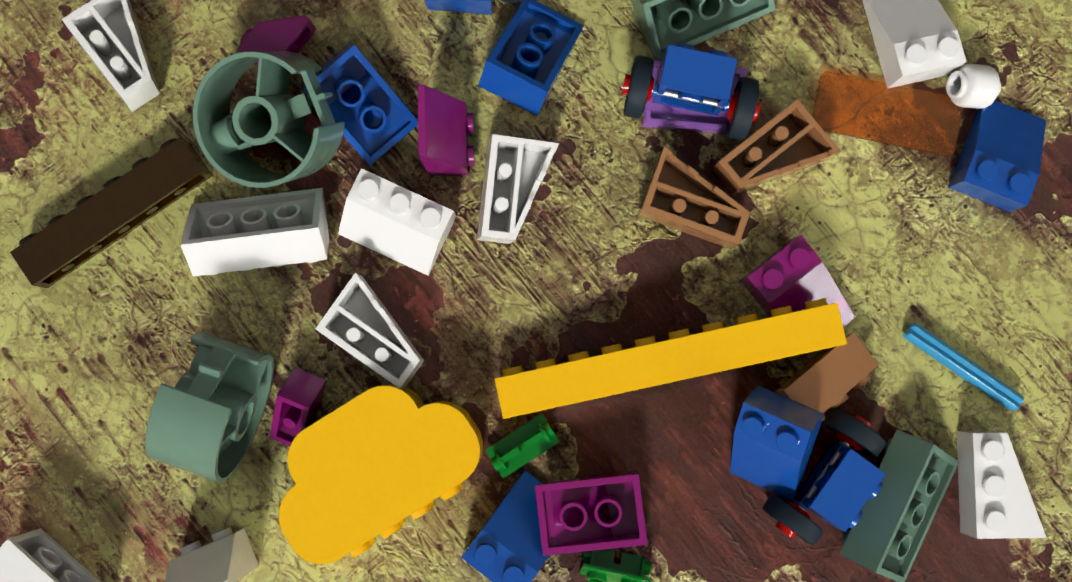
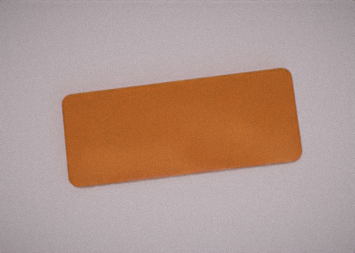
(887, 116)

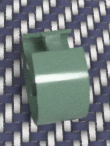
(226, 135)
(212, 409)

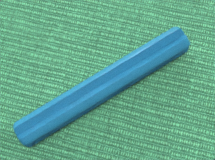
(963, 366)

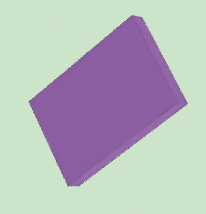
(675, 118)

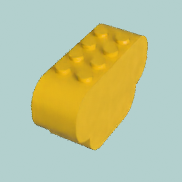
(372, 469)

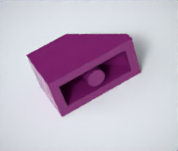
(278, 35)
(296, 405)

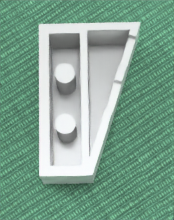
(115, 45)
(510, 183)
(370, 333)
(993, 489)

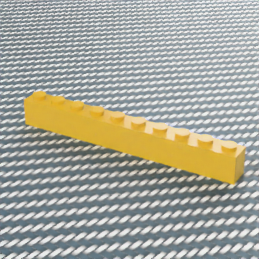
(670, 360)

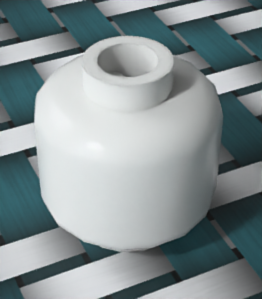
(973, 86)

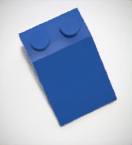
(530, 55)
(365, 102)
(1001, 157)
(774, 441)
(510, 540)

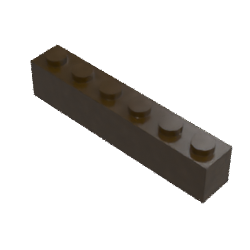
(110, 213)

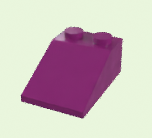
(444, 133)
(792, 278)
(591, 513)

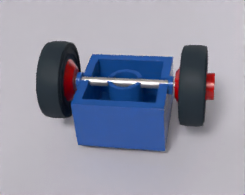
(694, 83)
(836, 484)

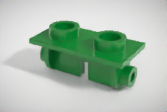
(522, 446)
(603, 569)

